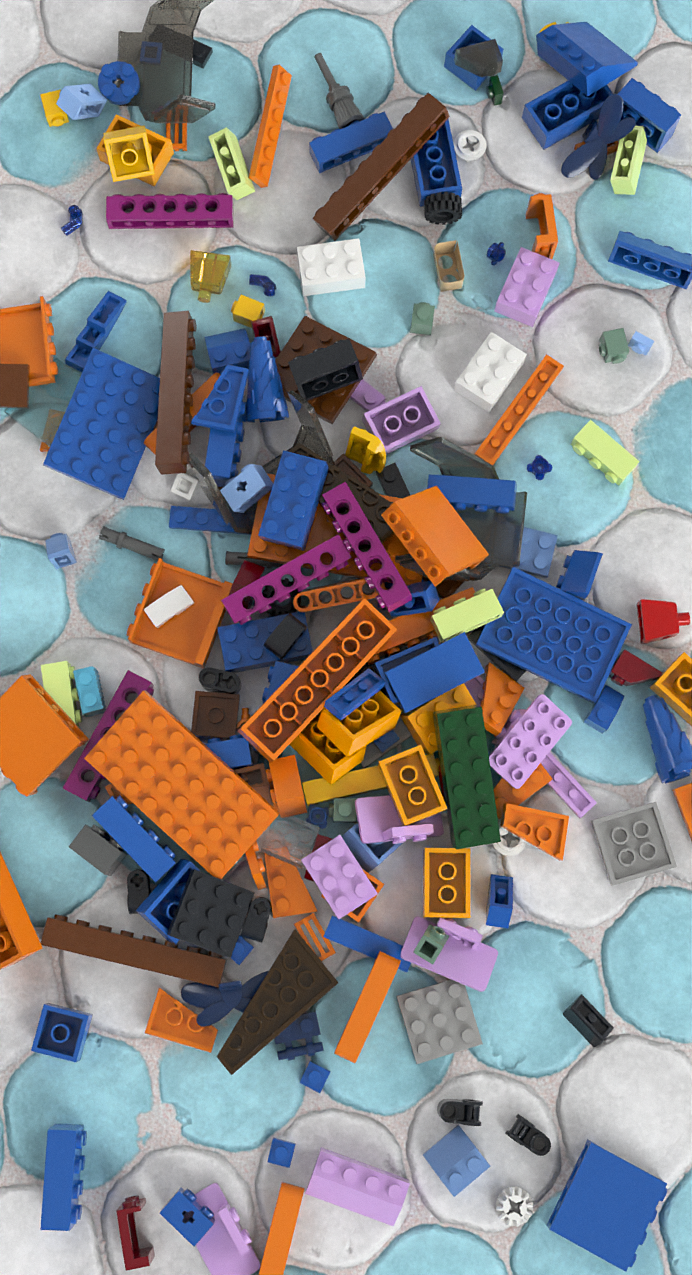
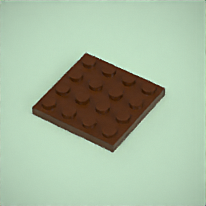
(307, 338)

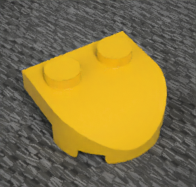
(366, 450)

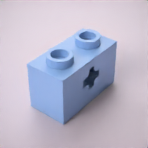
(81, 101)
(247, 488)

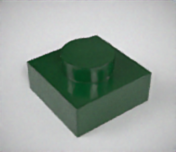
(495, 90)

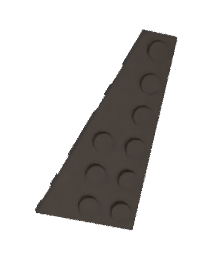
(368, 499)
(286, 992)

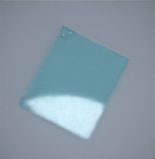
(47, 404)

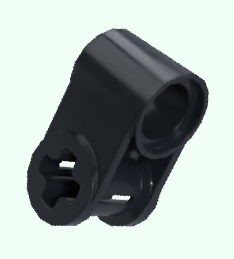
(136, 893)
(255, 923)
(465, 1111)
(527, 1135)

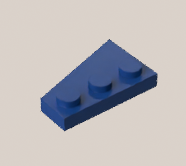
(224, 402)

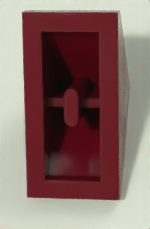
(265, 328)

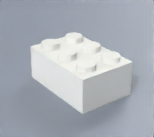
(331, 267)
(490, 372)

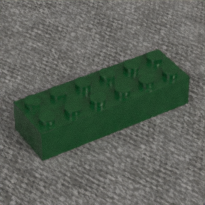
(466, 776)

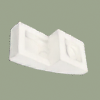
(186, 483)
(168, 606)

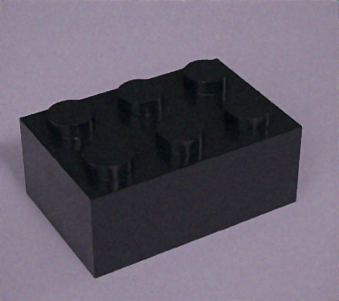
(326, 369)

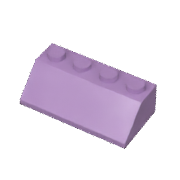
(357, 1186)

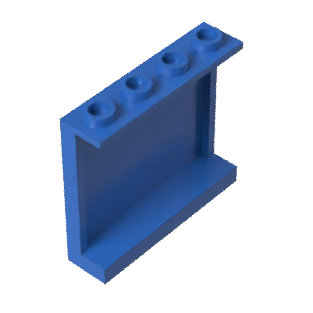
(607, 1206)

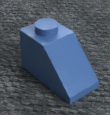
(60, 550)

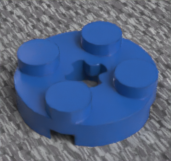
(126, 91)

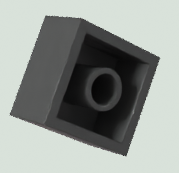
(98, 850)

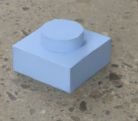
(640, 343)

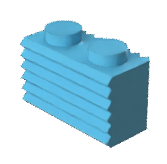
(89, 691)

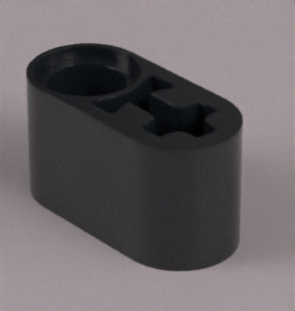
(285, 636)
(226, 677)

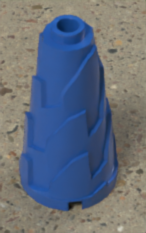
(264, 385)
(669, 742)

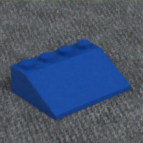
(583, 55)

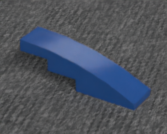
(96, 331)
(363, 941)

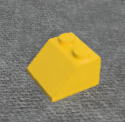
(128, 153)

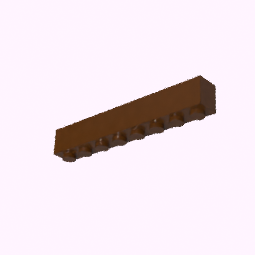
(381, 166)
(175, 393)
(132, 951)

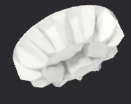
(473, 138)
(514, 847)
(517, 1195)

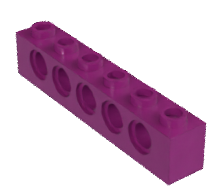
(179, 218)
(342, 497)
(333, 546)
(75, 783)

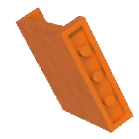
(27, 340)
(434, 534)
(193, 631)
(34, 735)

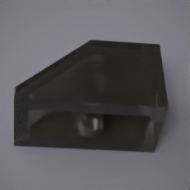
(480, 59)

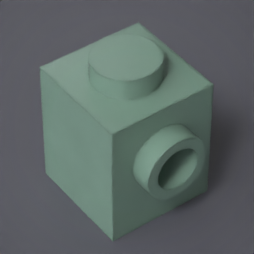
(422, 318)
(613, 346)
(343, 810)
(431, 943)

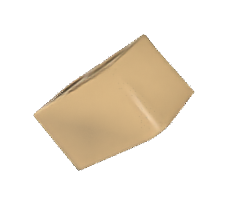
(447, 249)

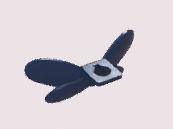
(607, 130)
(221, 1000)

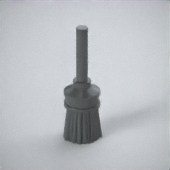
(339, 97)

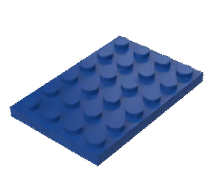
(106, 424)
(554, 635)

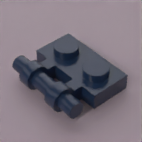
(302, 1027)

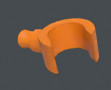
(244, 717)

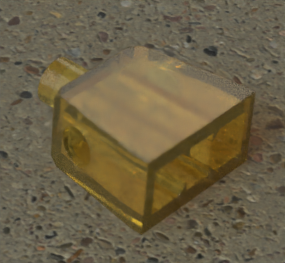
(208, 273)

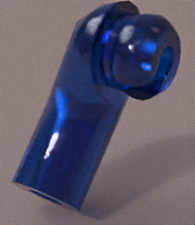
(75, 220)
(265, 282)

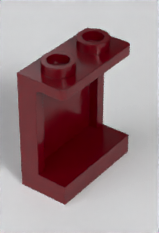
(133, 1256)

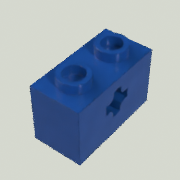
(192, 1228)

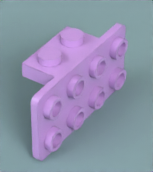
(527, 740)
(380, 822)
(460, 959)
(225, 1245)

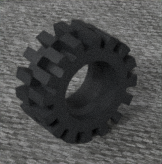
(443, 208)
(281, 610)

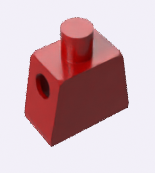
(659, 620)

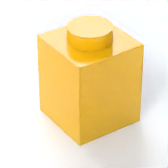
(54, 114)
(247, 310)

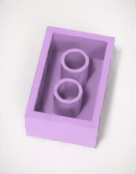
(526, 287)
(402, 420)
(339, 877)

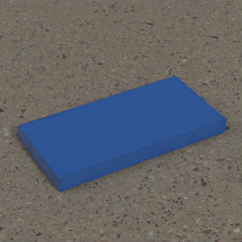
(434, 672)

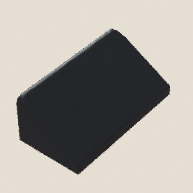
(588, 1021)

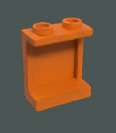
(541, 207)

